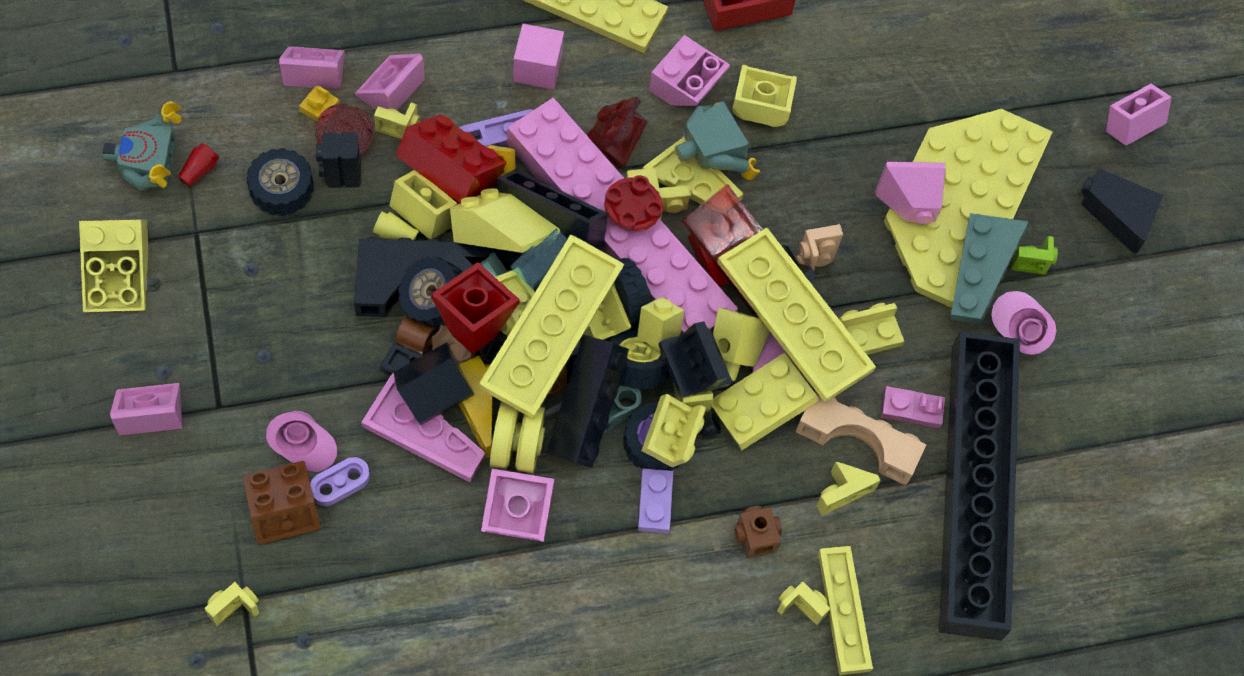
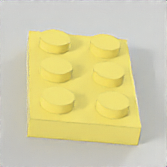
(763, 401)

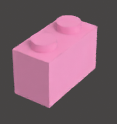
(1138, 114)

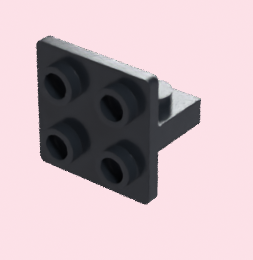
(695, 361)

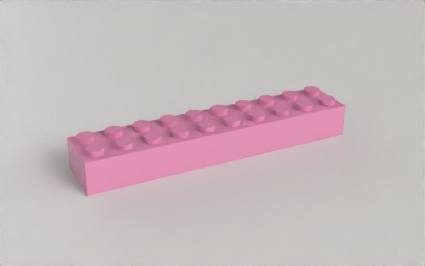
(568, 160)

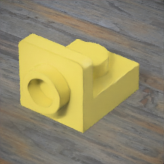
(393, 122)

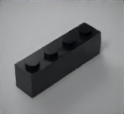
(561, 209)
(588, 401)

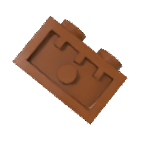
(281, 502)

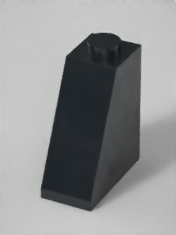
(1121, 207)

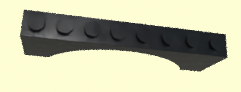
(385, 261)

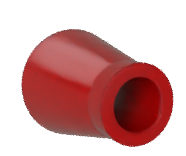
(199, 163)

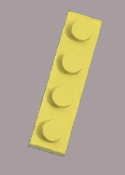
(846, 610)

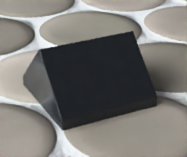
(432, 384)

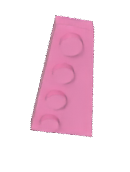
(432, 441)

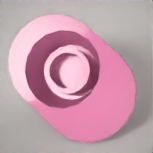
(1023, 318)
(302, 439)

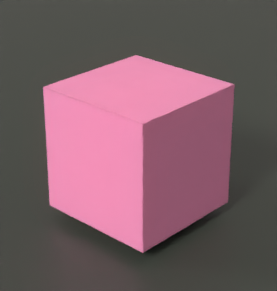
(538, 56)

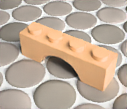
(894, 450)

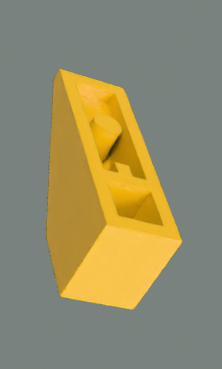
(478, 408)

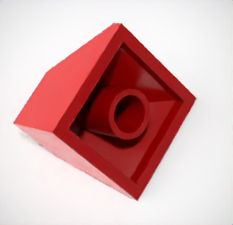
(475, 306)

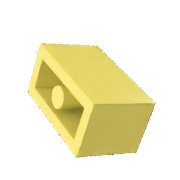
(422, 204)

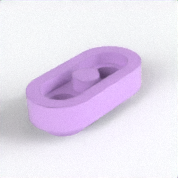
(338, 480)

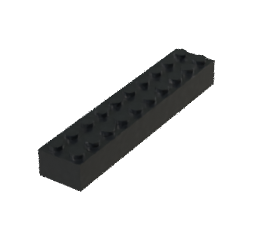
(980, 487)

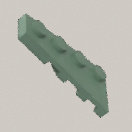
(984, 261)

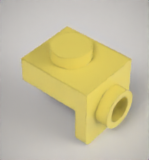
(808, 601)
(226, 602)

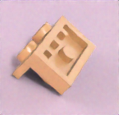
(819, 246)

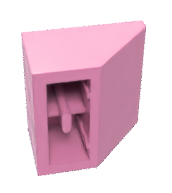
(686, 74)

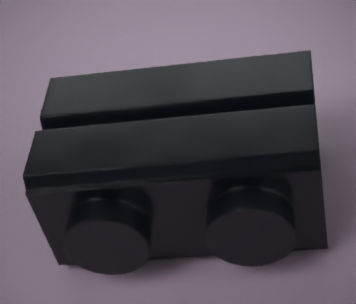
(339, 159)

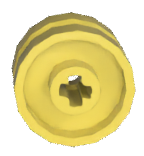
(512, 436)

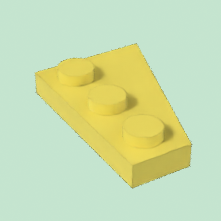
(701, 182)

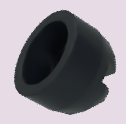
(711, 425)

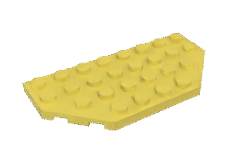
(986, 173)

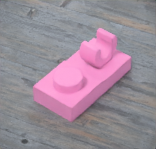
(912, 407)

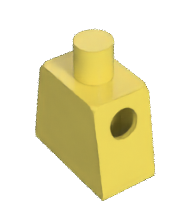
(739, 339)

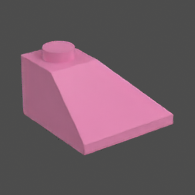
(913, 190)

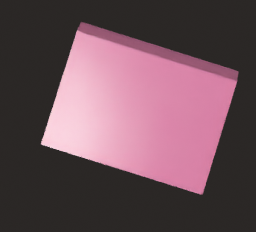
(312, 67)
(393, 81)
(147, 409)

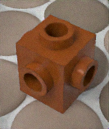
(758, 531)

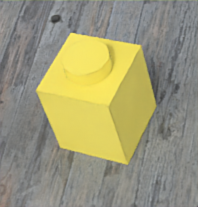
(659, 321)

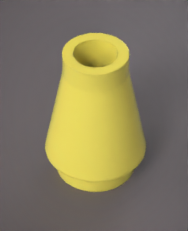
(392, 227)

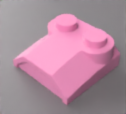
(517, 505)

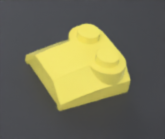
(764, 96)

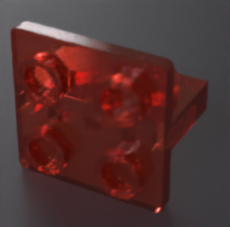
(618, 130)

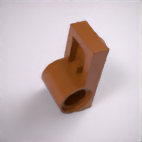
(415, 335)

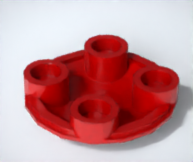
(633, 203)

